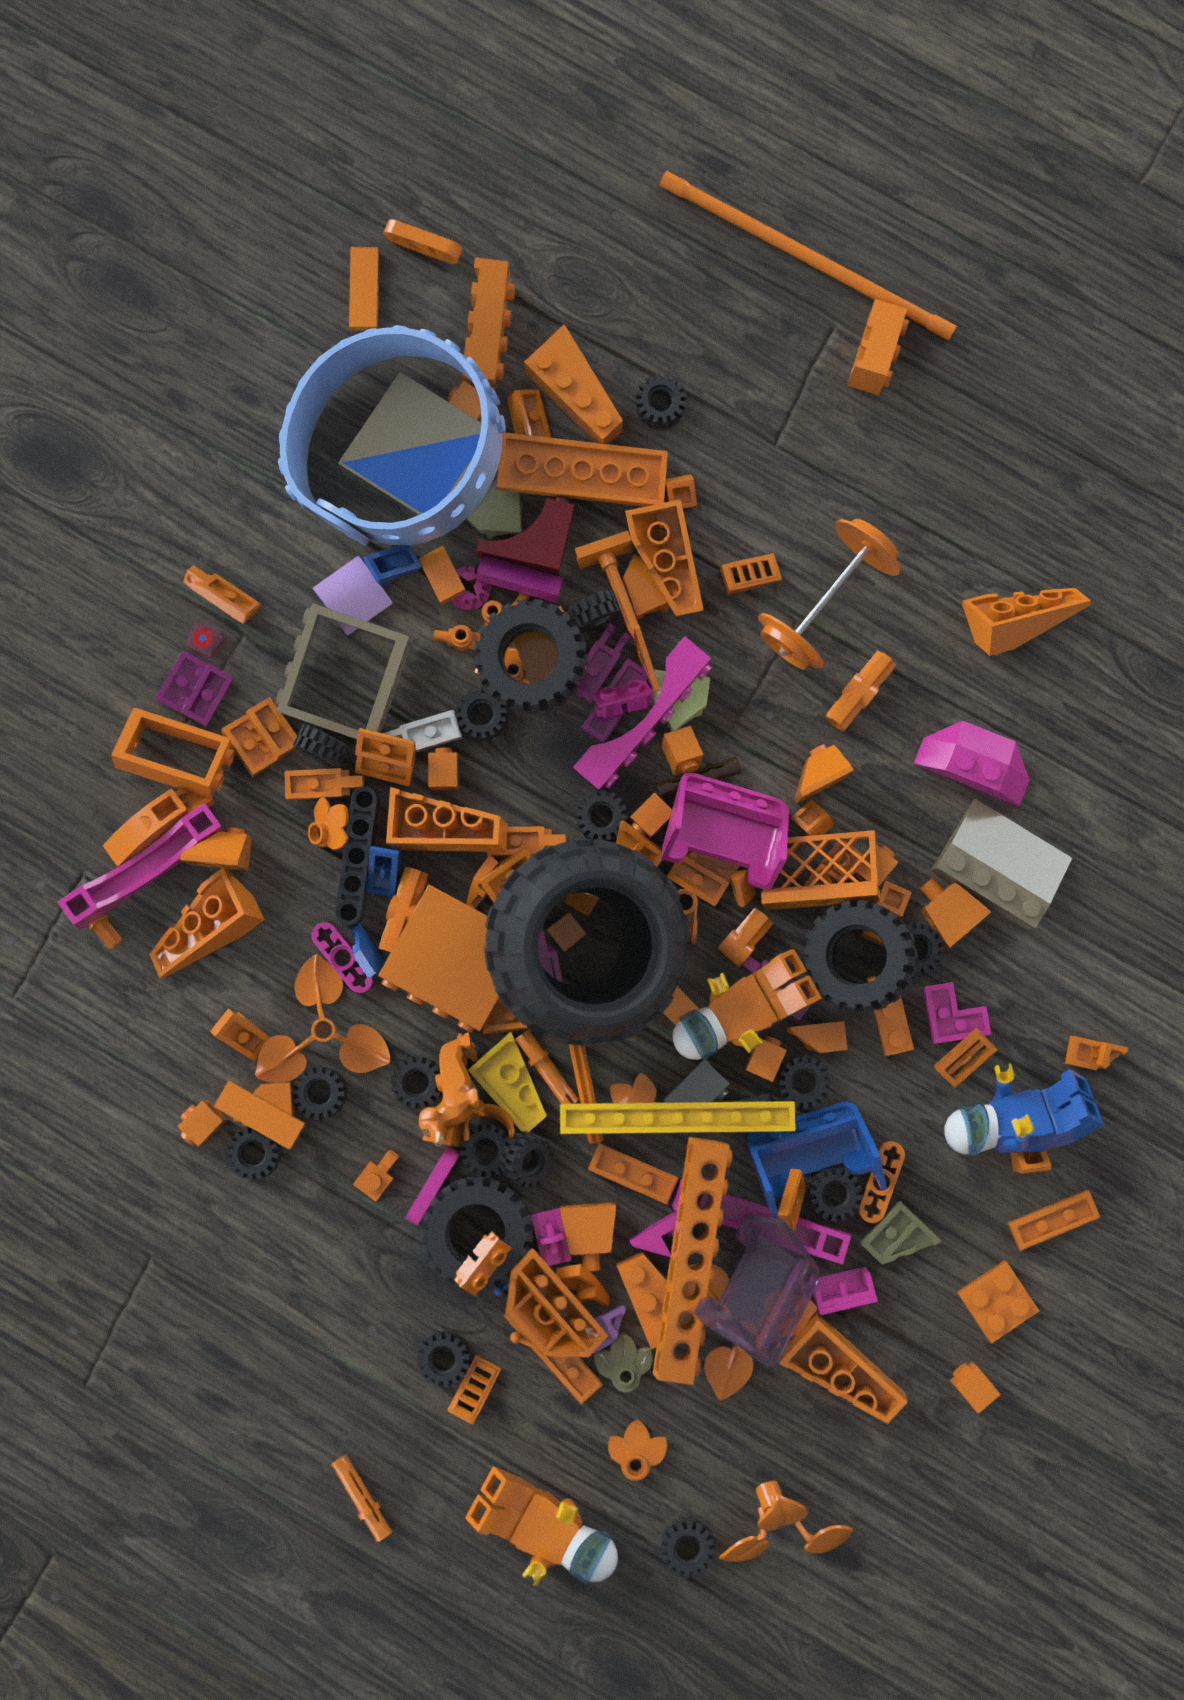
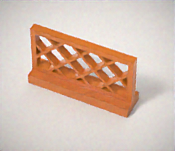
(827, 894)

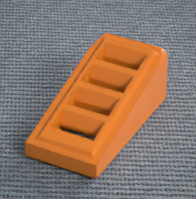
(733, 588)
(458, 1410)

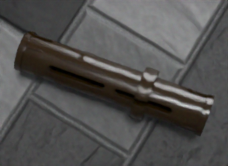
(715, 771)

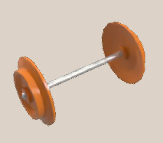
(868, 545)

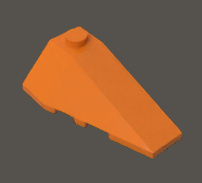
(1012, 621)

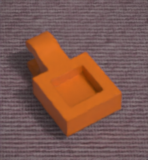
(375, 1176)

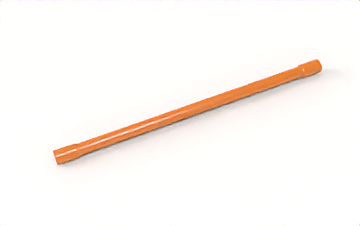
(683, 189)

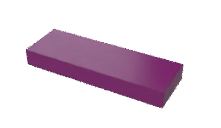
(519, 578)
(602, 727)

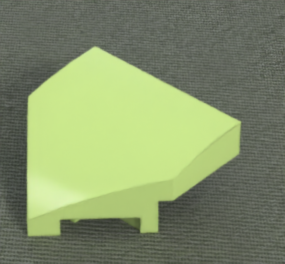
(691, 707)

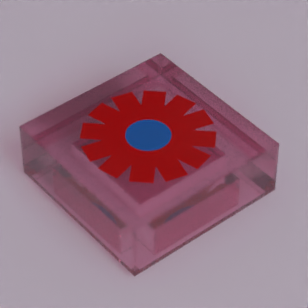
(203, 639)

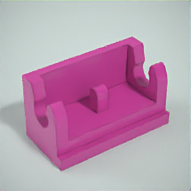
(844, 1290)

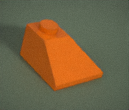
(822, 771)
(221, 850)

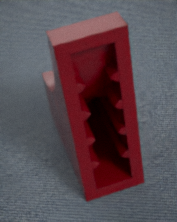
(541, 544)

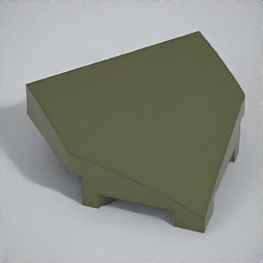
(498, 513)

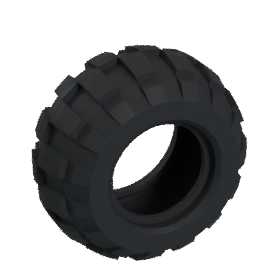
(650, 957)

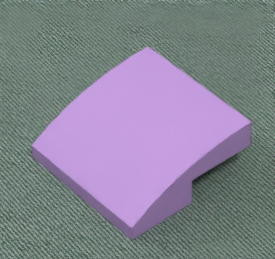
(353, 593)

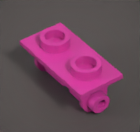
(635, 695)

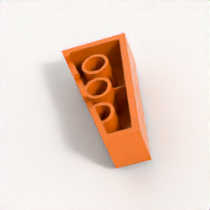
(572, 385)
(835, 1363)

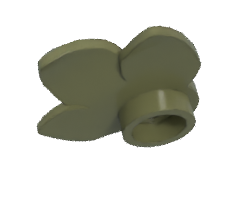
(624, 1358)

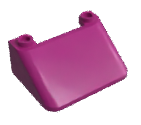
(728, 826)

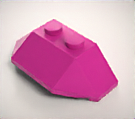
(976, 760)

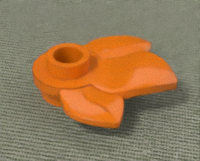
(329, 825)
(641, 1092)
(637, 1446)

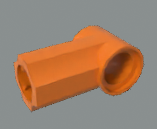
(741, 942)

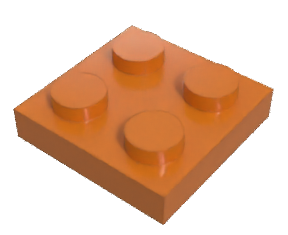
(997, 1301)

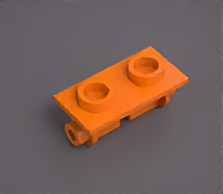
(474, 1275)

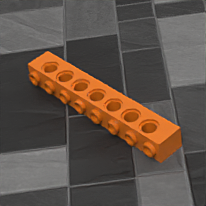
(687, 1366)

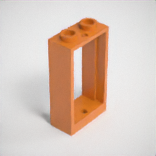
(130, 738)

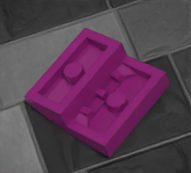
(194, 688)

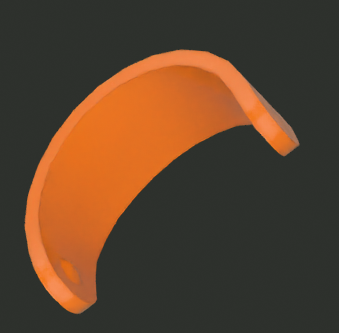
(495, 1112)

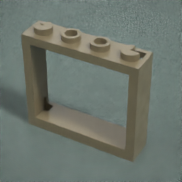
(388, 685)

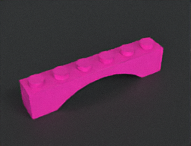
(682, 670)
(116, 886)
(815, 1237)

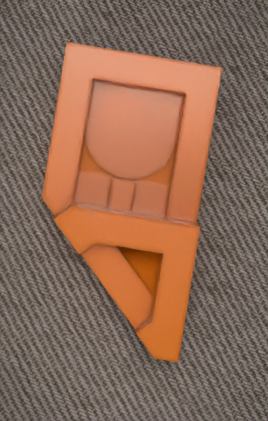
(477, 892)
(821, 1037)
(1092, 1053)
(584, 1282)

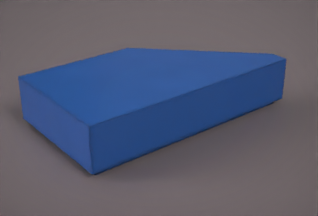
(366, 952)

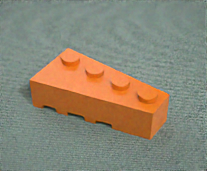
(489, 318)
(435, 825)

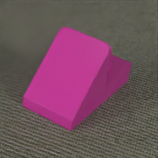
(650, 1237)

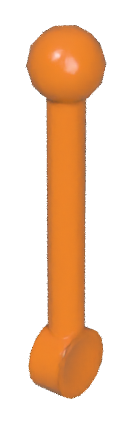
(516, 1337)

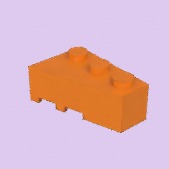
(647, 1291)

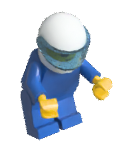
(1026, 1119)

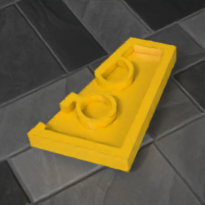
(509, 1083)

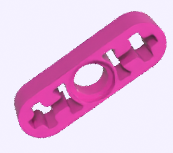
(324, 945)
(433, 1185)

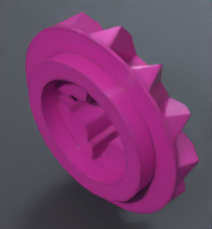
(468, 600)

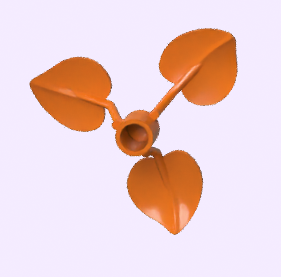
(362, 1049)
(727, 1367)
(779, 1512)

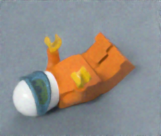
(744, 1008)
(543, 1528)

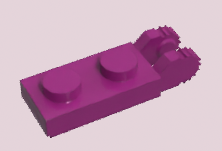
(601, 663)

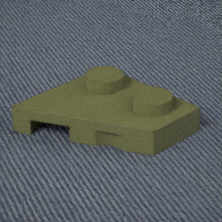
(898, 1235)

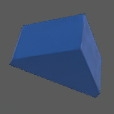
(383, 871)

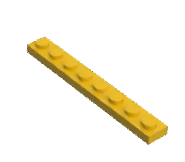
(677, 1117)

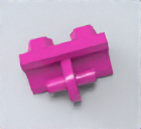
(551, 1237)

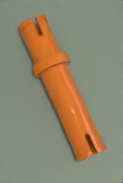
(546, 1068)
(361, 1498)

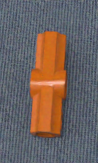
(860, 690)
(402, 906)

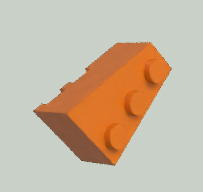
(878, 347)

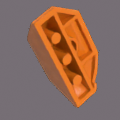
(549, 1311)

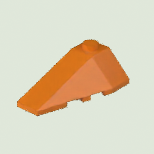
(664, 546)
(214, 919)

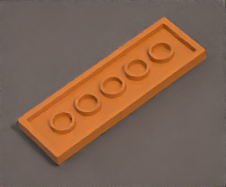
(581, 470)

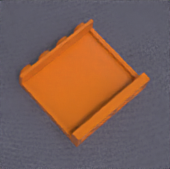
(444, 960)

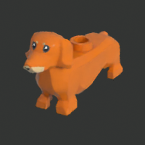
(459, 1092)

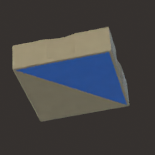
(412, 447)

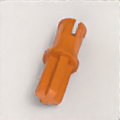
(106, 932)

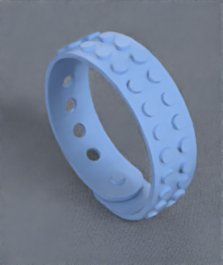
(328, 375)

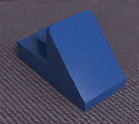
(392, 564)

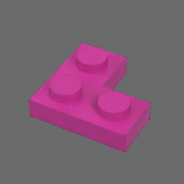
(946, 1020)

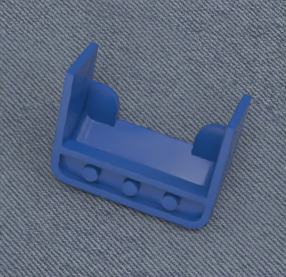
(819, 1141)

